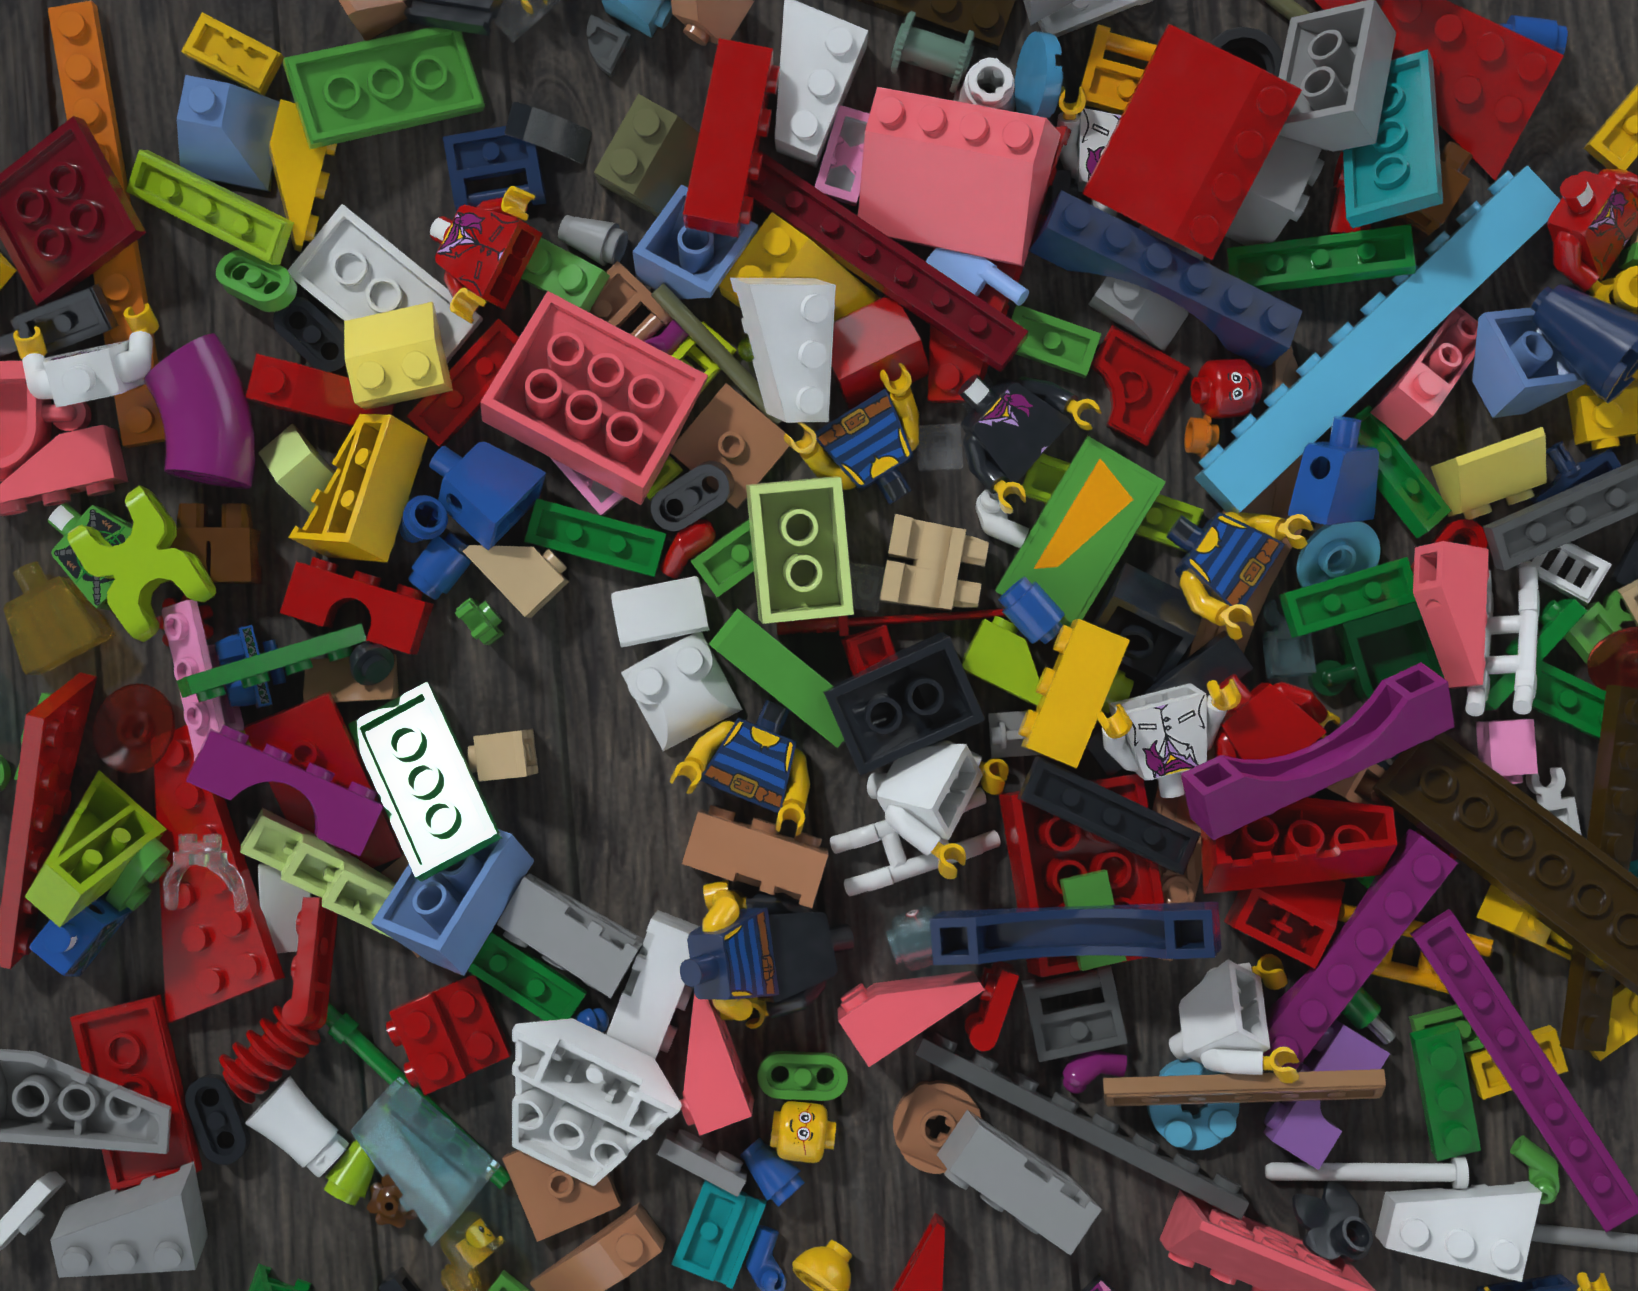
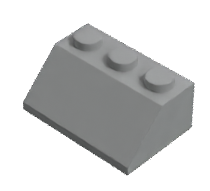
(1343, 72)

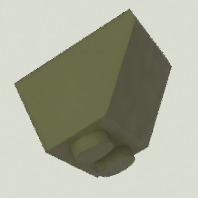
(648, 156)

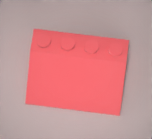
(955, 174)
(592, 397)
(1250, 1251)

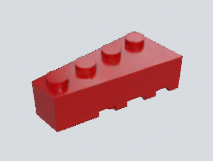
(730, 138)
(1301, 845)

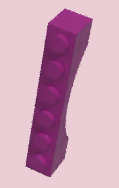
(1396, 717)
(1374, 927)

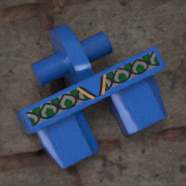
(241, 647)

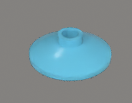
(1337, 552)

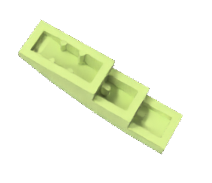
(318, 867)

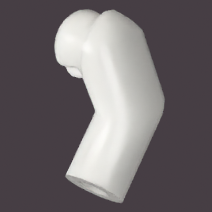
(996, 522)

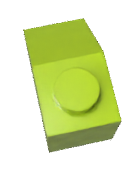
(1002, 660)

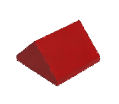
(871, 341)

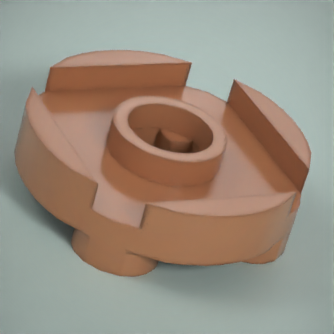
(913, 1111)

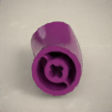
(204, 415)

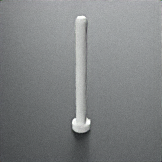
(1454, 1172)

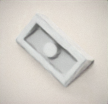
(659, 611)
(280, 907)

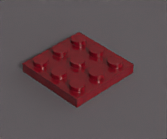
(63, 212)

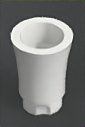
(988, 74)
(298, 1128)

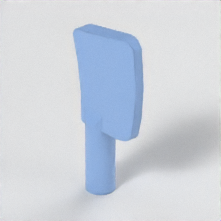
(975, 272)

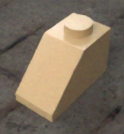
(521, 574)
(503, 755)

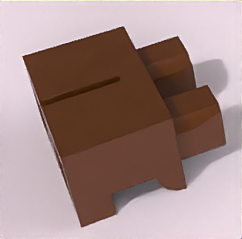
(1427, 220)
(225, 552)

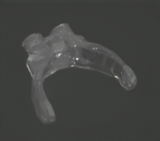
(206, 854)

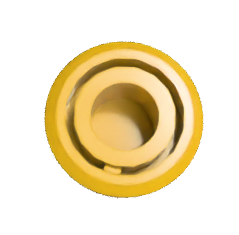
(824, 1267)

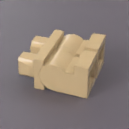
(935, 567)

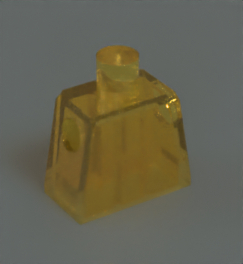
(52, 621)

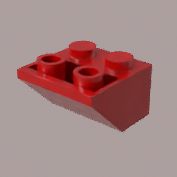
(1290, 917)

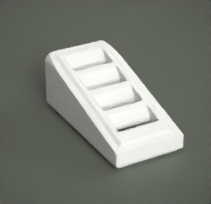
(1565, 586)

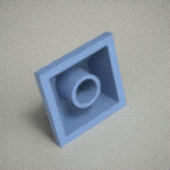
(226, 133)
(685, 258)
(1518, 364)

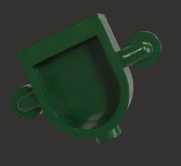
(1376, 650)

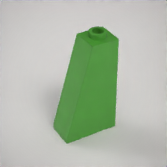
(778, 673)

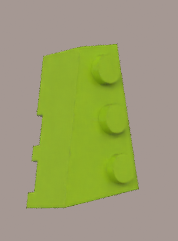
(92, 850)

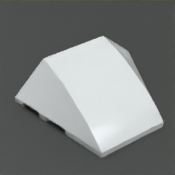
(584, 1097)

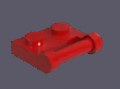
(986, 1022)

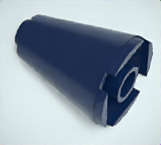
(1591, 336)

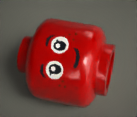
(1226, 388)

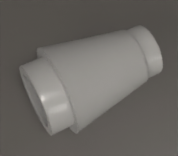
(594, 238)

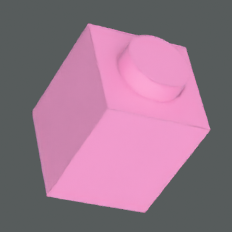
(1508, 747)

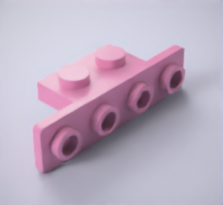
(192, 656)

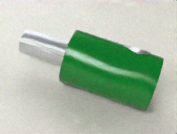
(1364, 1012)

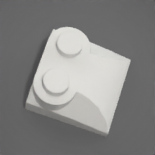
(681, 690)

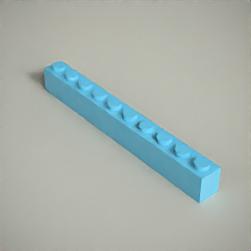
(1378, 341)

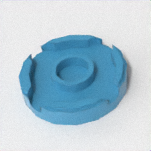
(1037, 77)

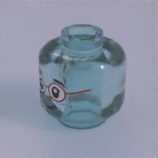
(912, 938)

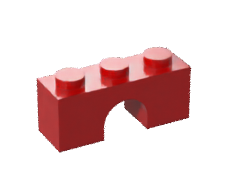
(319, 593)

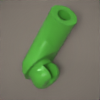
(1542, 1168)

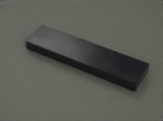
(1211, 662)
(1109, 815)

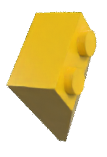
(786, 253)

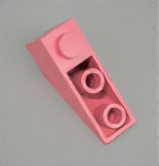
(1428, 375)
(65, 466)
(1452, 601)

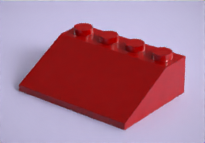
(1191, 141)
(1051, 849)

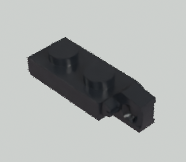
(63, 320)

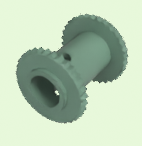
(932, 52)

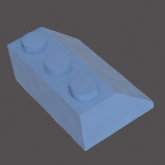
(456, 908)

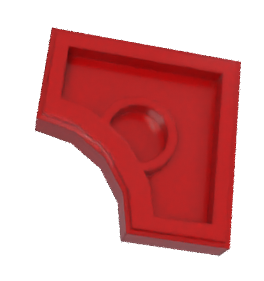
(1139, 383)

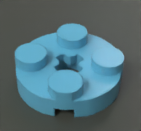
(1188, 1130)

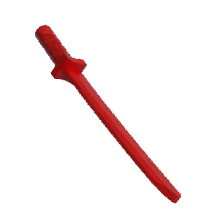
(843, 623)

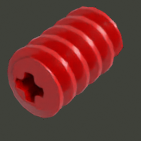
(266, 1056)

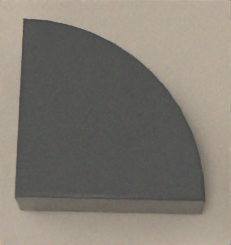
(606, 44)

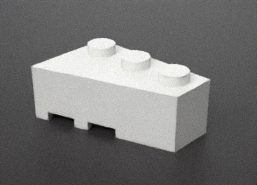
(814, 78)
(791, 343)
(654, 987)
(1468, 1227)

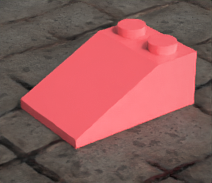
(898, 1010)
(715, 1081)

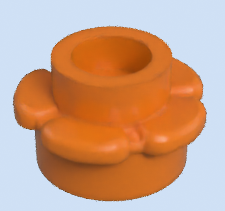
(1201, 435)

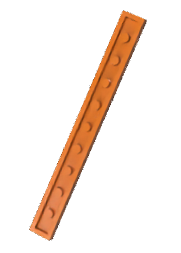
(89, 96)

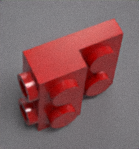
(448, 1034)

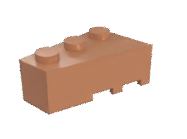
(756, 854)

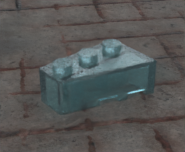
(424, 1156)

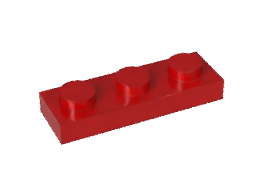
(446, 413)

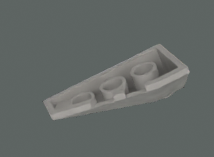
(1141, 310)
(71, 1108)

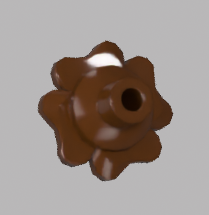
(386, 1204)

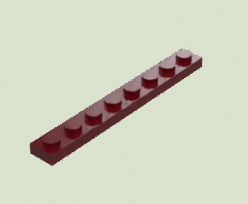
(888, 265)

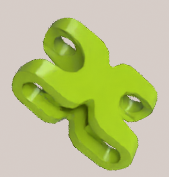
(141, 563)

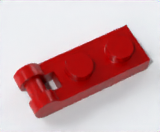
(312, 966)

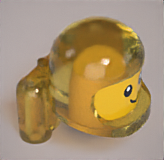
(466, 1246)

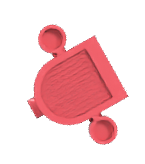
(28, 420)

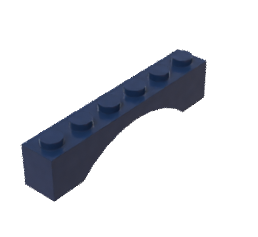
(1097, 243)
(1115, 930)

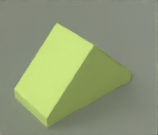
(297, 466)

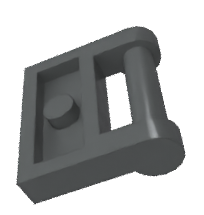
(1075, 1027)

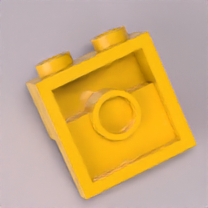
(1603, 422)

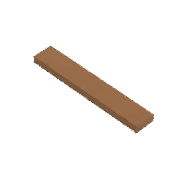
(1243, 1088)

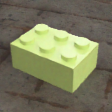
(800, 549)

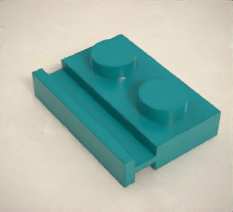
(718, 1234)

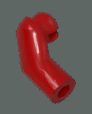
(686, 545)

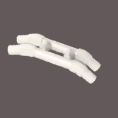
(1522, 664)
(900, 867)

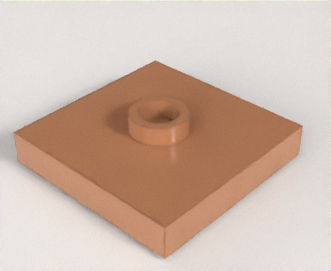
(736, 436)
(554, 1198)

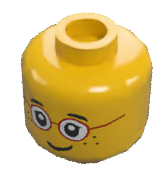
(802, 1132)

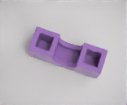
(1300, 1124)

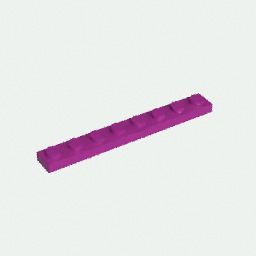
(1526, 1069)

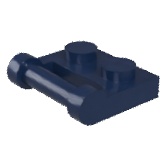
(491, 155)

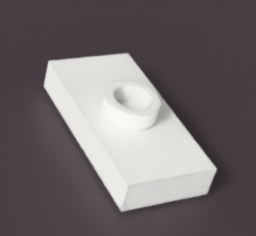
(26, 1211)

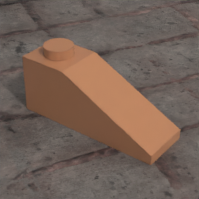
(606, 1256)

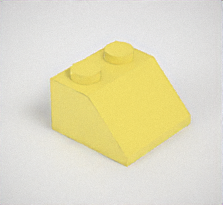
(395, 356)
(1493, 473)

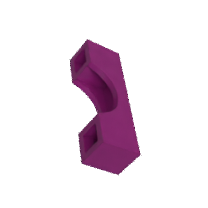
(340, 813)

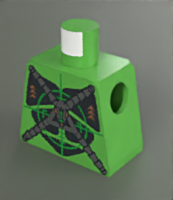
(111, 527)

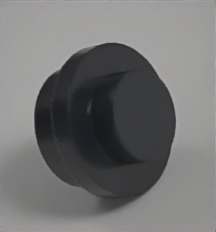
(371, 663)

